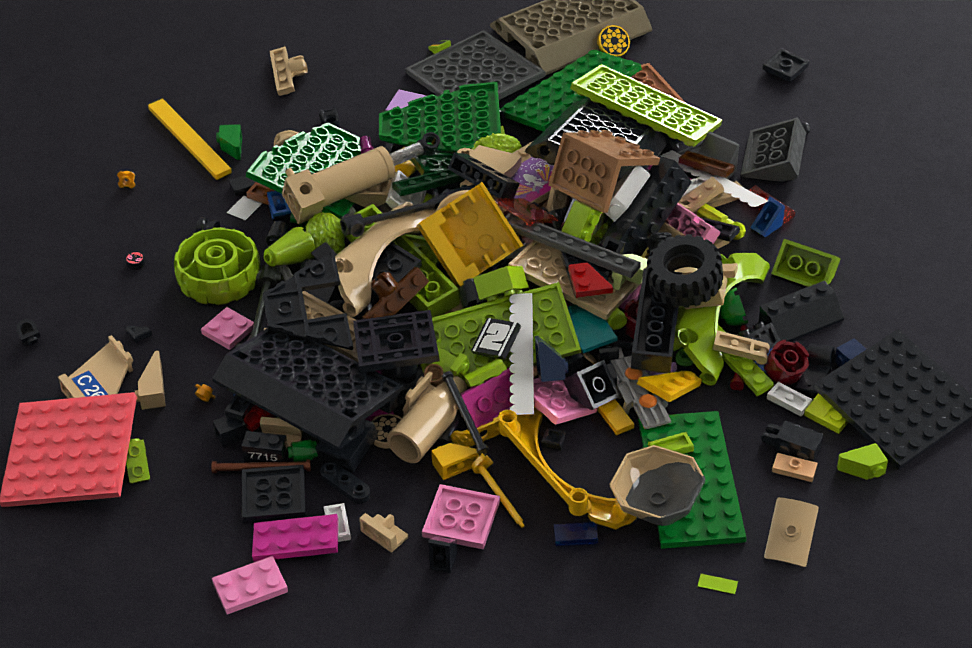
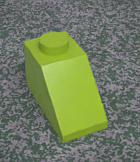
(863, 462)

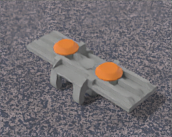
(648, 407)

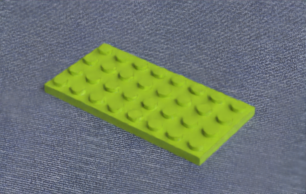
(646, 105)
(551, 322)

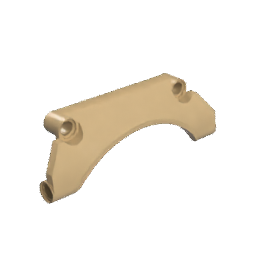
(360, 257)

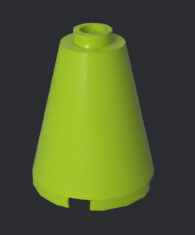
(290, 248)

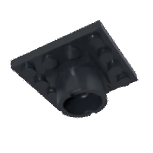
(396, 343)

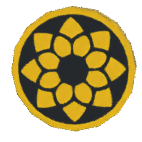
(613, 40)

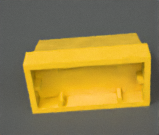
(469, 235)

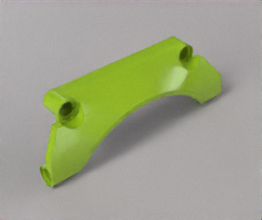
(698, 326)

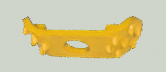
(465, 439)

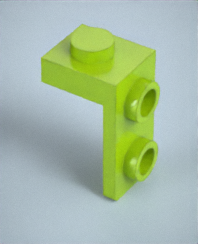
(449, 362)
(137, 461)

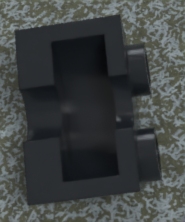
(469, 295)

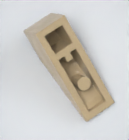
(150, 385)

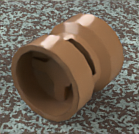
(437, 373)

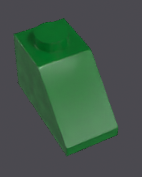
(230, 140)

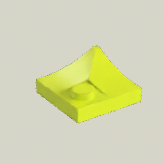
(825, 414)

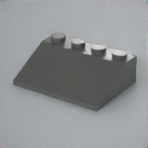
(775, 151)

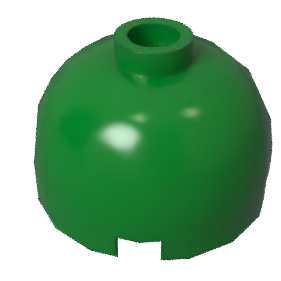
(732, 310)

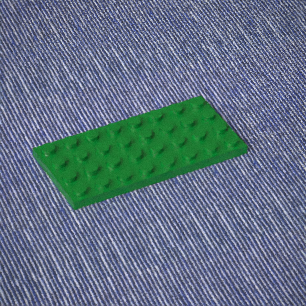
(551, 97)
(716, 511)

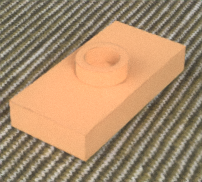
(794, 467)

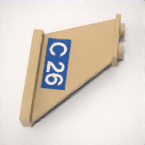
(100, 374)

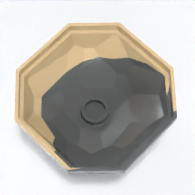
(657, 484)

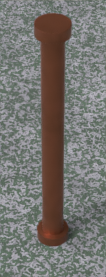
(239, 466)

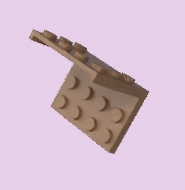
(591, 163)

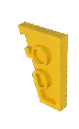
(670, 385)

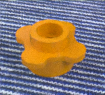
(126, 175)
(204, 392)

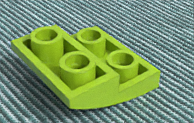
(489, 370)

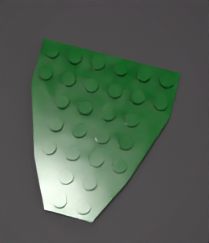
(454, 116)
(303, 151)

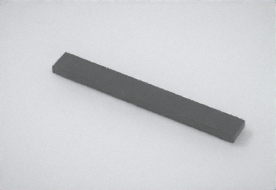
(575, 246)

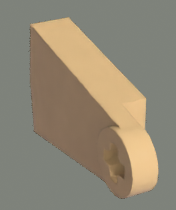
(502, 161)

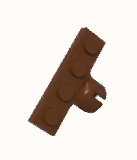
(395, 294)

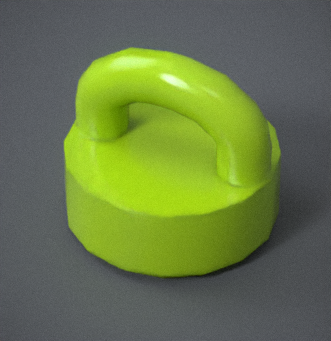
(617, 319)

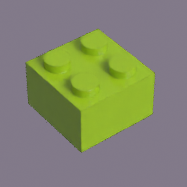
(501, 283)

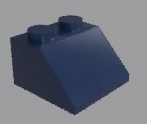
(549, 362)

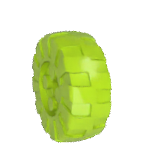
(217, 266)

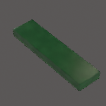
(425, 182)

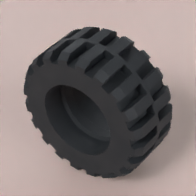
(687, 288)

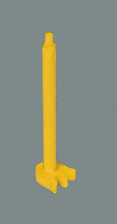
(480, 466)

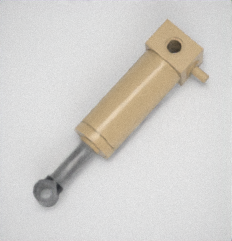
(309, 192)

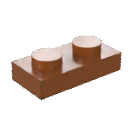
(259, 193)

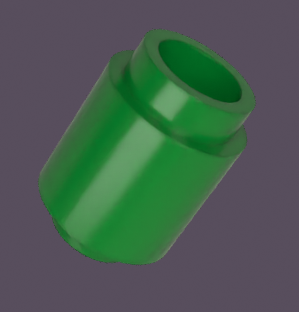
(302, 450)

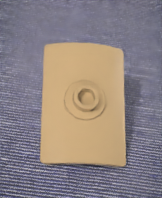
(791, 531)

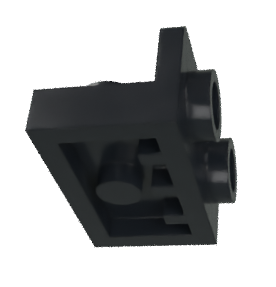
(761, 332)

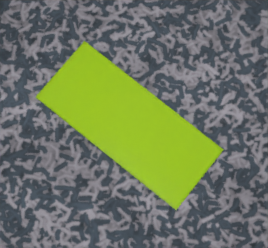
(717, 583)

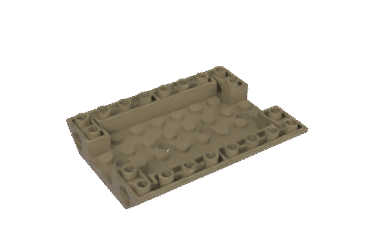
(565, 30)

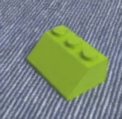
(804, 264)

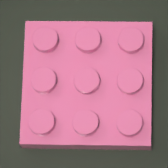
(555, 402)
(461, 516)

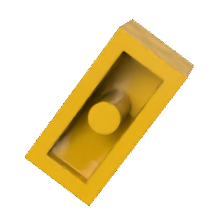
(453, 459)

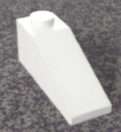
(626, 191)

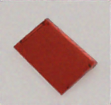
(525, 210)

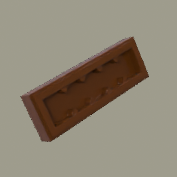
(706, 164)

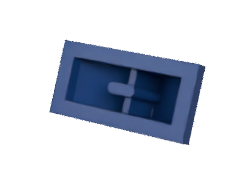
(278, 205)
(769, 218)

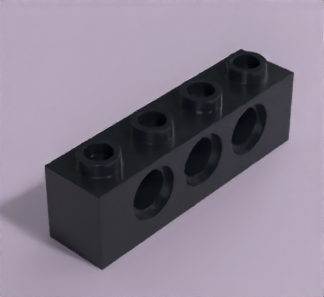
(478, 172)

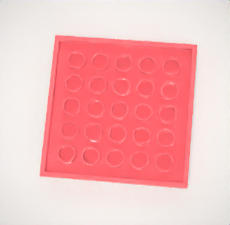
(68, 450)

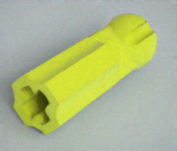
(709, 212)

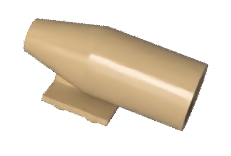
(425, 418)

